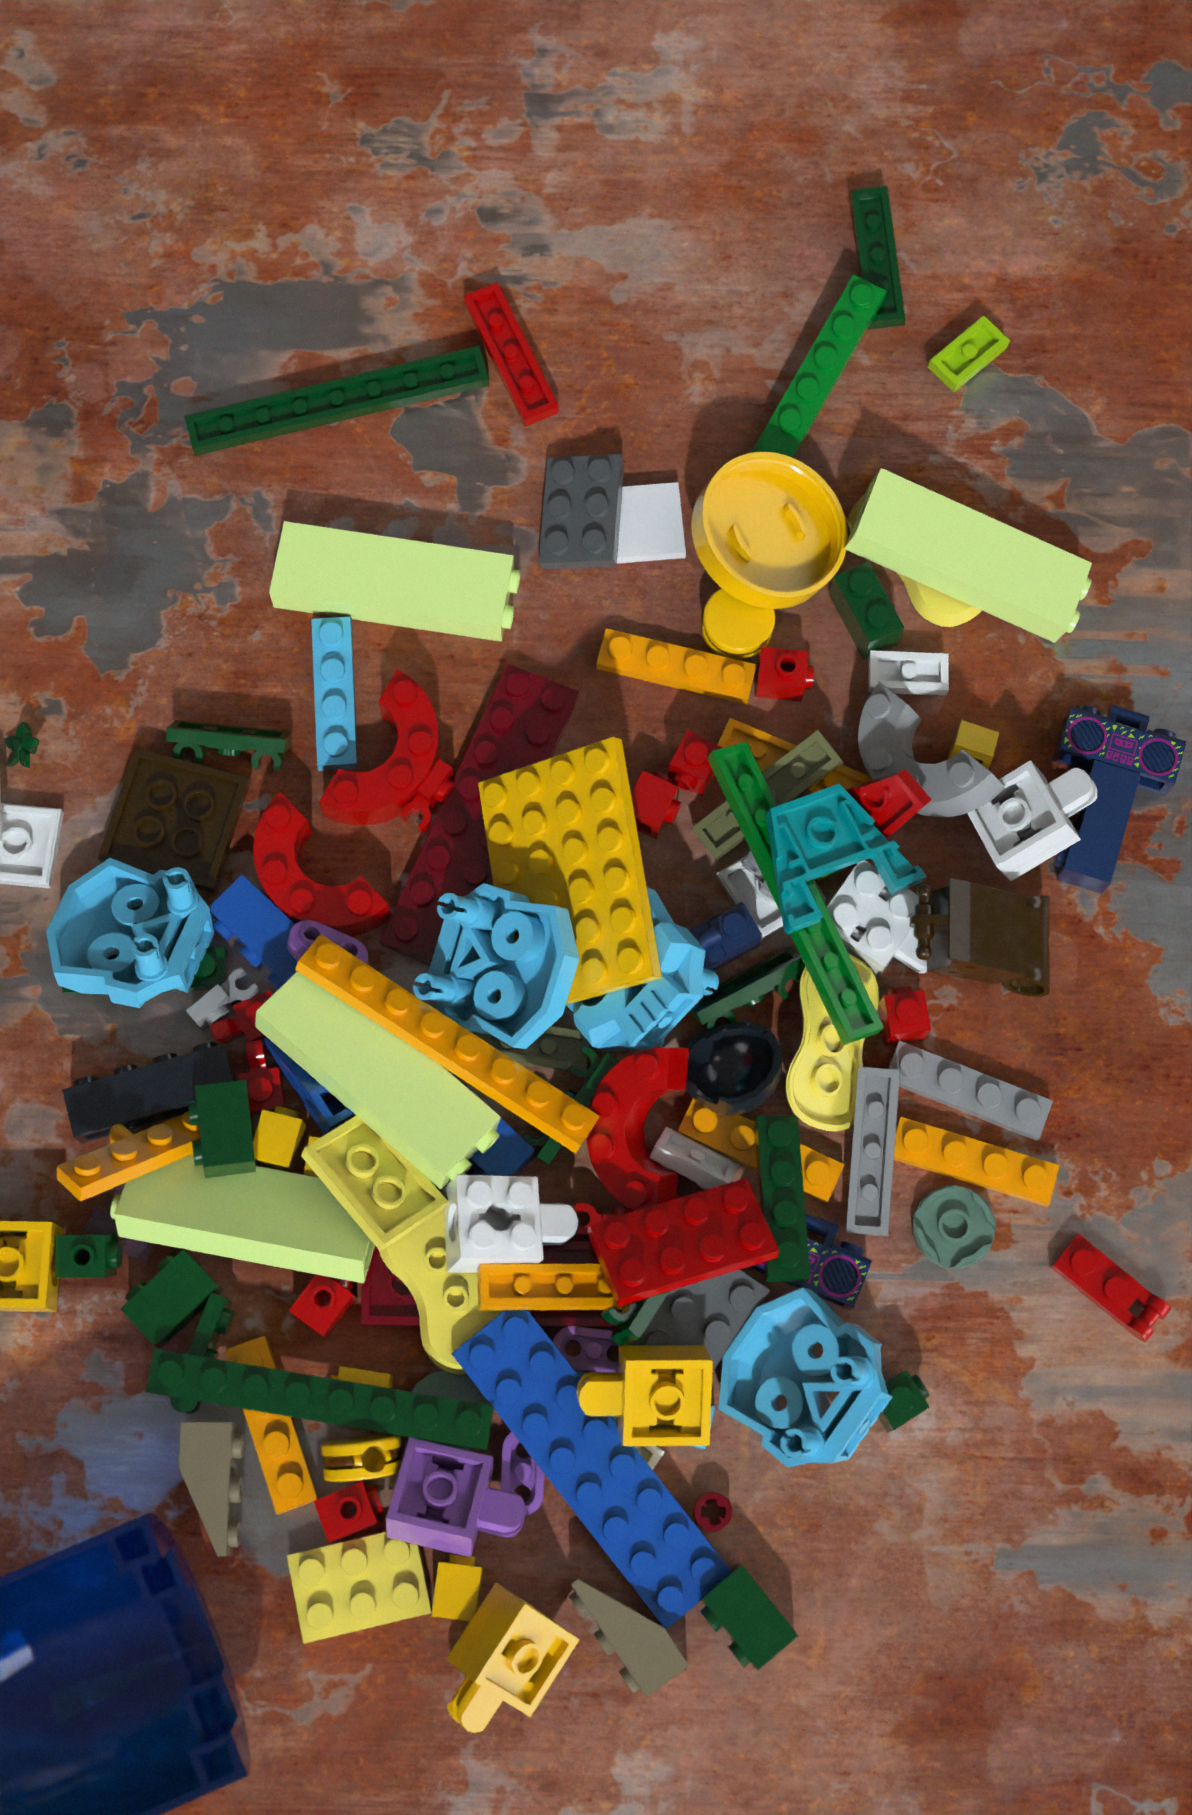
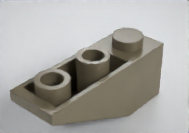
(209, 1469)
(640, 1642)

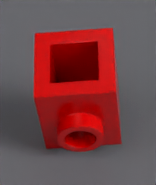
(783, 674)
(690, 765)
(654, 802)
(904, 1015)
(324, 1303)
(349, 1510)

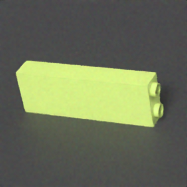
(969, 556)
(394, 581)
(380, 1079)
(247, 1217)

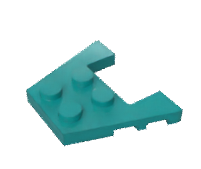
(823, 836)

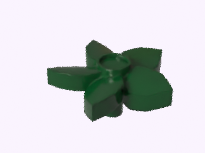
(21, 745)

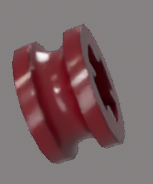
(721, 1501)

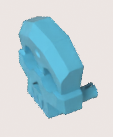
(155, 945)
(480, 958)
(647, 1012)
(777, 1359)

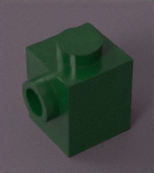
(87, 1255)
(907, 1400)

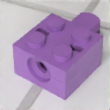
(448, 1498)

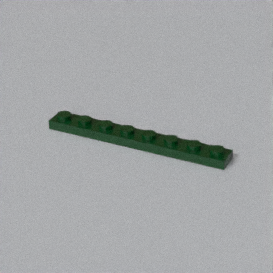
(336, 400)
(320, 1399)

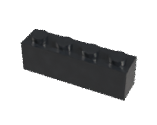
(144, 1093)

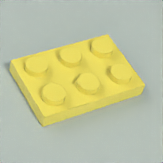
(373, 1182)
(357, 1585)

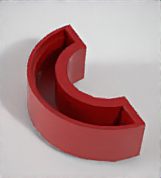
(385, 790)
(276, 855)
(618, 1137)

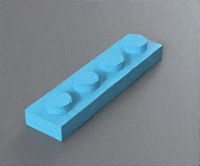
(334, 693)

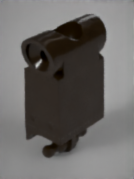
(984, 935)

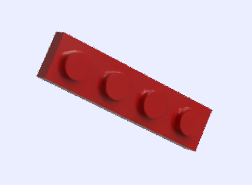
(511, 354)

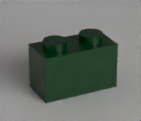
(866, 610)
(224, 1129)
(170, 1298)
(748, 1618)

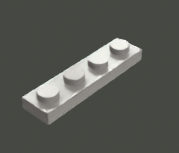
(970, 1091)
(873, 1151)

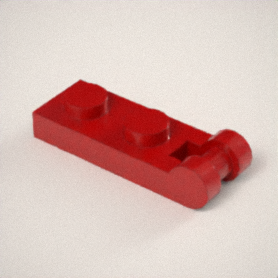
(1109, 1287)

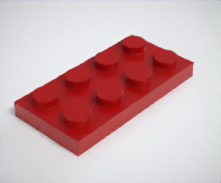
(682, 1242)

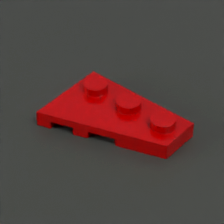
(890, 800)

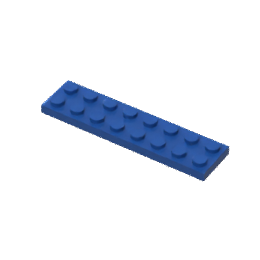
(589, 1466)

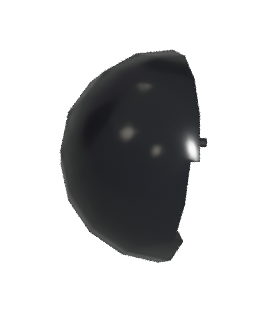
(733, 1067)

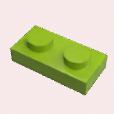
(968, 353)

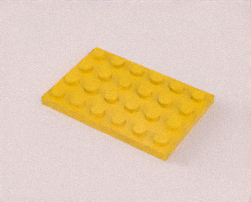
(573, 843)

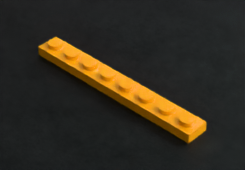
(447, 1043)

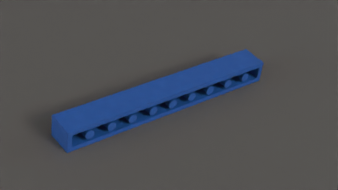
(263, 933)

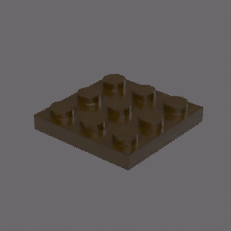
(175, 817)

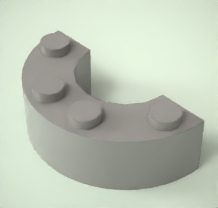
(886, 747)

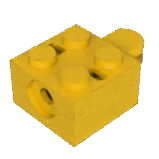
(28, 1266)
(656, 1395)
(507, 1656)

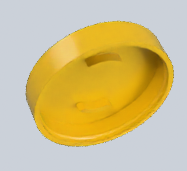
(769, 530)

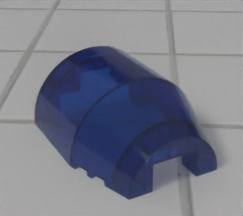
(113, 1681)

